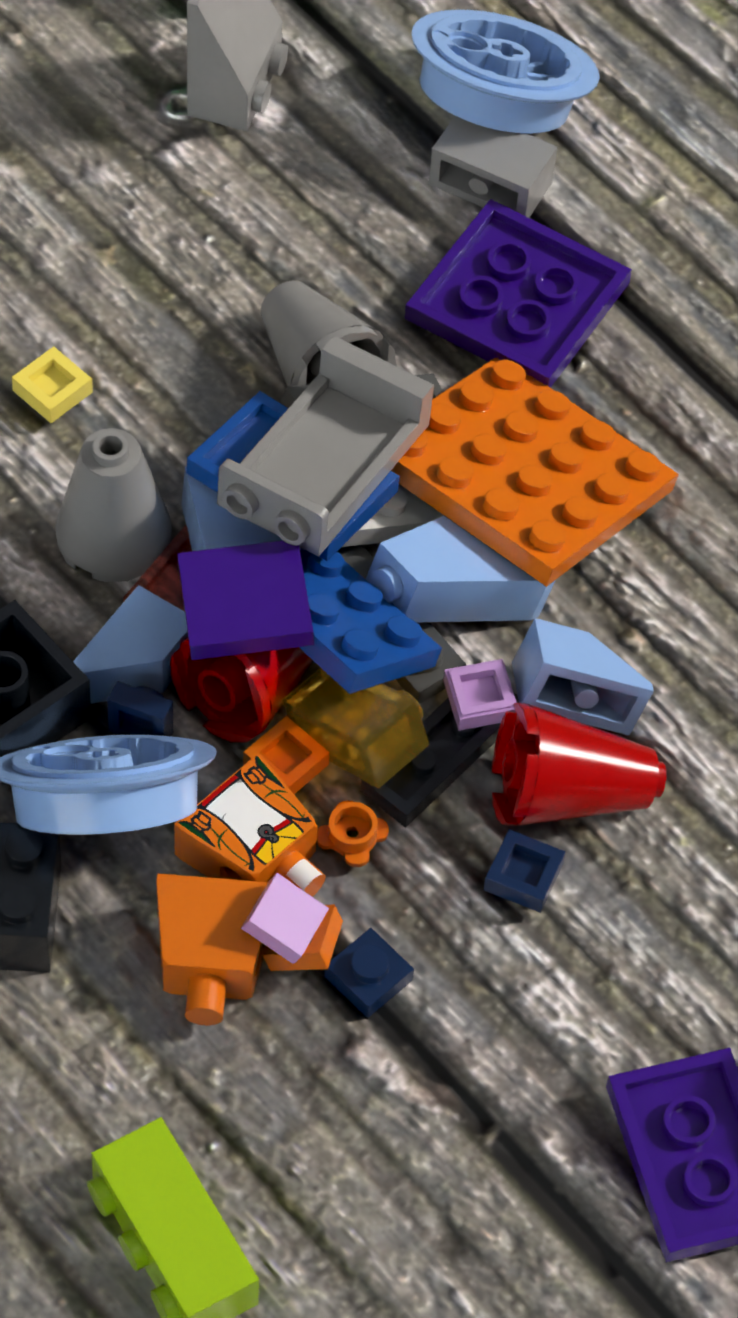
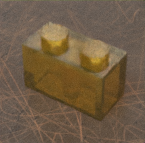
(364, 731)

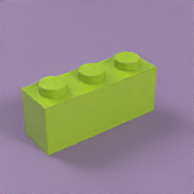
(171, 1226)

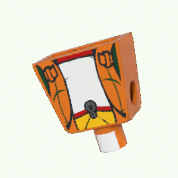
(251, 831)

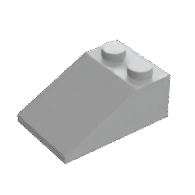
(232, 58)

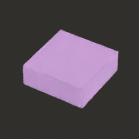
(479, 693)
(285, 918)

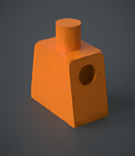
(204, 944)

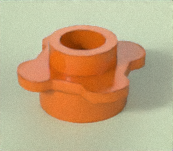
(352, 817)

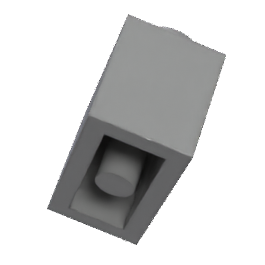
(492, 165)

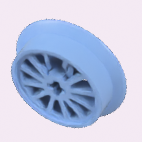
(501, 70)
(105, 783)

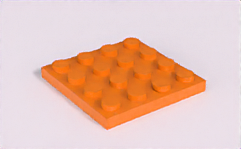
(529, 470)

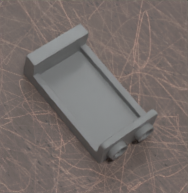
(328, 448)

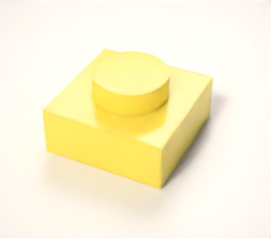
(52, 384)

